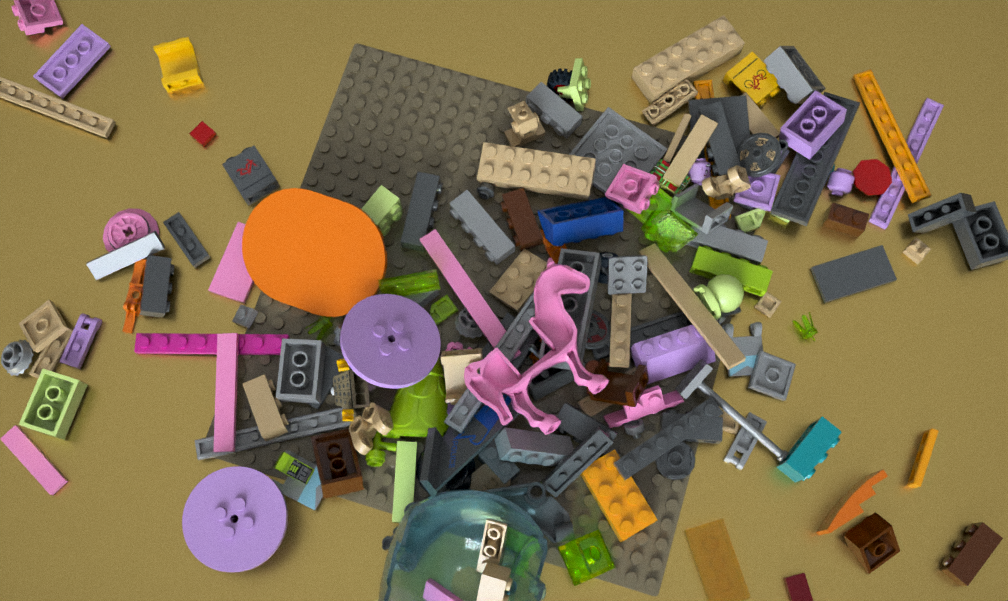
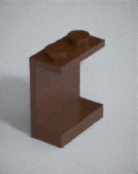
(621, 388)

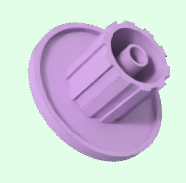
(390, 341)
(235, 519)

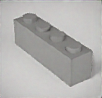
(482, 227)
(732, 242)
(532, 447)

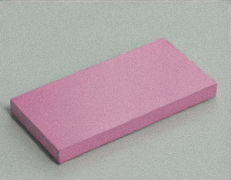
(231, 275)

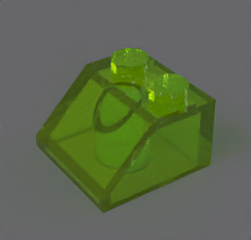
(667, 230)
(586, 557)

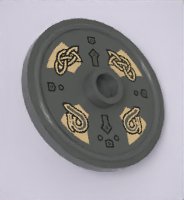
(759, 154)

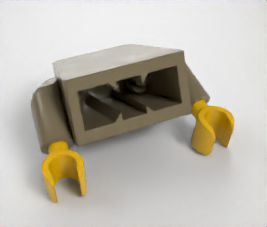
(349, 391)

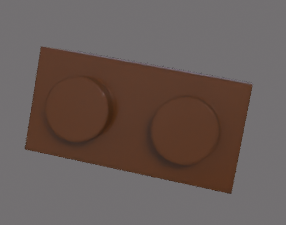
(845, 220)

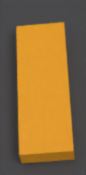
(922, 458)

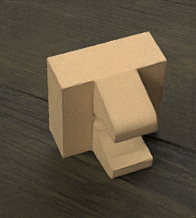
(916, 250)

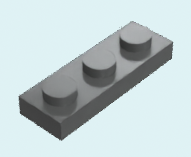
(186, 239)

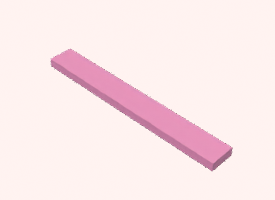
(464, 288)

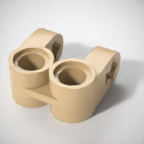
(726, 185)
(365, 427)

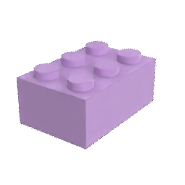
(812, 124)

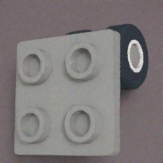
(623, 273)

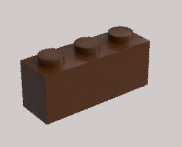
(521, 219)
(970, 553)

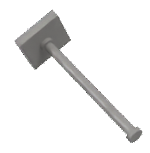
(695, 380)

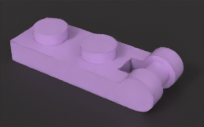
(80, 341)

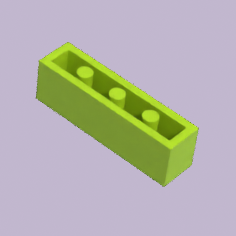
(712, 263)

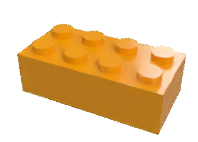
(618, 498)

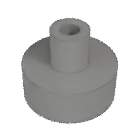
(634, 428)

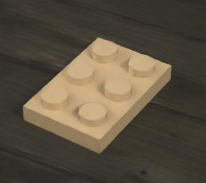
(519, 280)

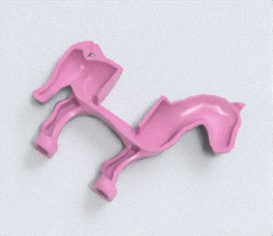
(558, 332)

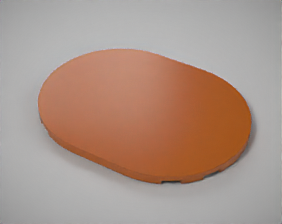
(313, 251)

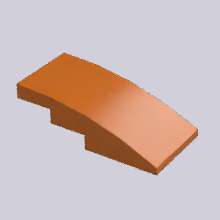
(848, 504)

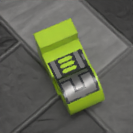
(293, 468)

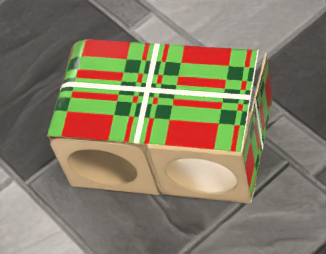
(659, 171)

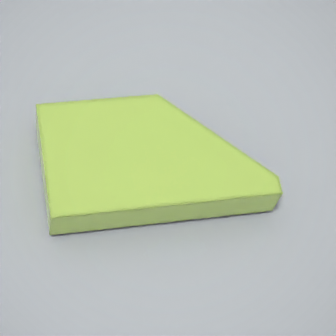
(750, 220)

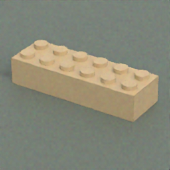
(688, 59)
(537, 171)

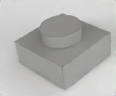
(245, 316)

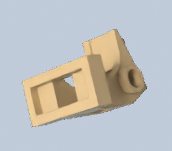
(524, 122)

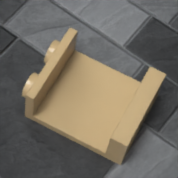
(454, 366)

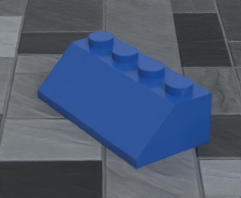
(581, 221)

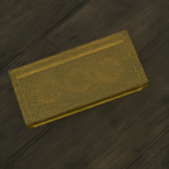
(717, 562)

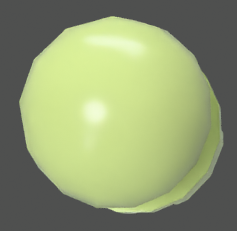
(722, 294)

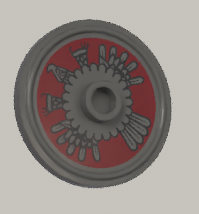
(599, 331)

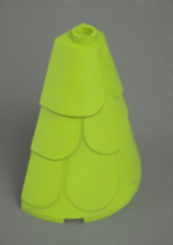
(420, 407)

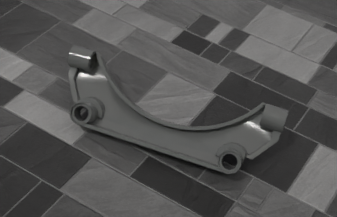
(545, 511)

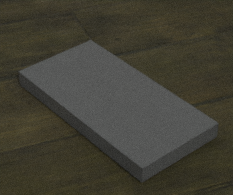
(853, 274)

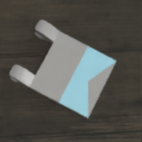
(748, 346)
(306, 494)

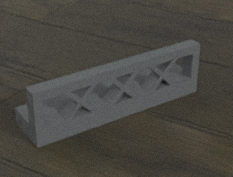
(577, 461)

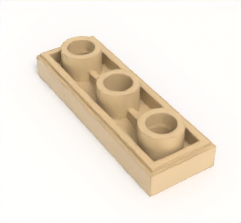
(661, 109)

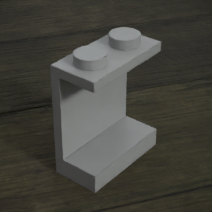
(699, 213)

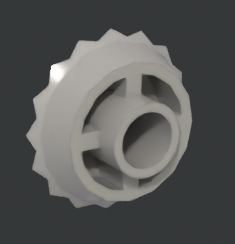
(466, 325)
(17, 357)

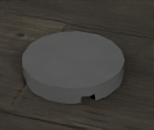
(676, 462)

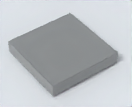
(771, 375)

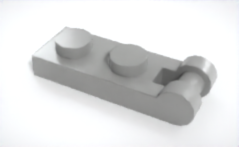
(744, 442)

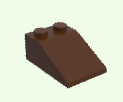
(337, 463)

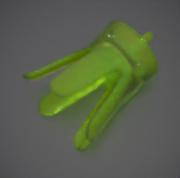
(321, 322)
(810, 329)

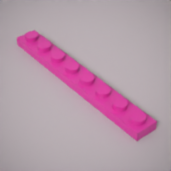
(206, 343)

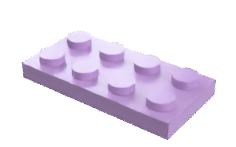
(72, 61)

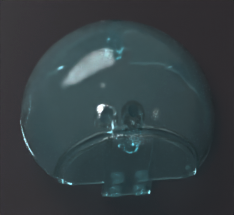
(444, 541)

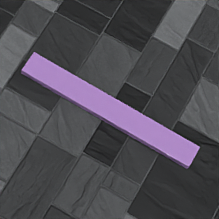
(916, 142)

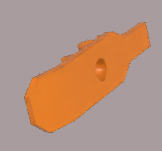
(132, 304)

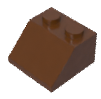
(872, 542)

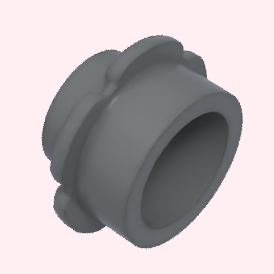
(486, 190)

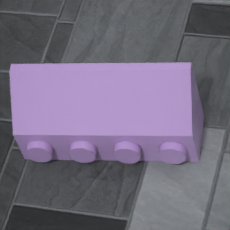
(672, 353)

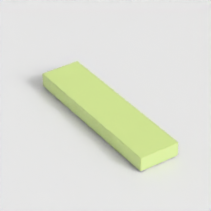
(404, 478)

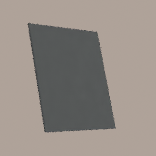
(735, 112)

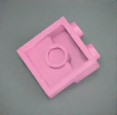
(36, 15)
(633, 188)

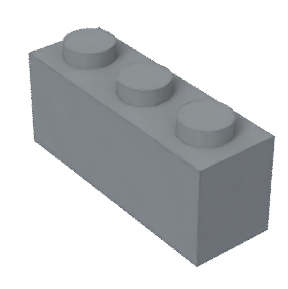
(553, 110)

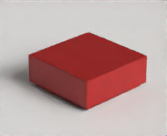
(203, 133)

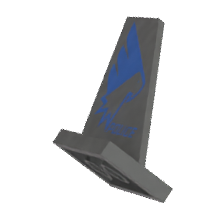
(450, 453)

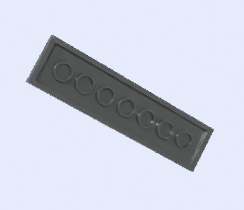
(808, 177)

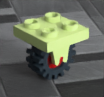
(571, 84)

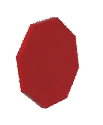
(872, 177)

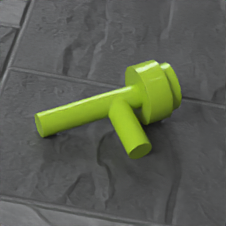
(375, 456)

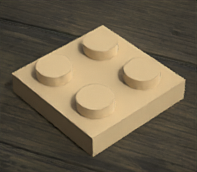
(43, 326)

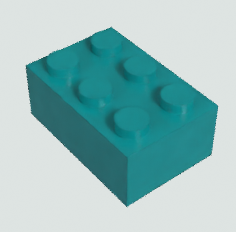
(810, 450)

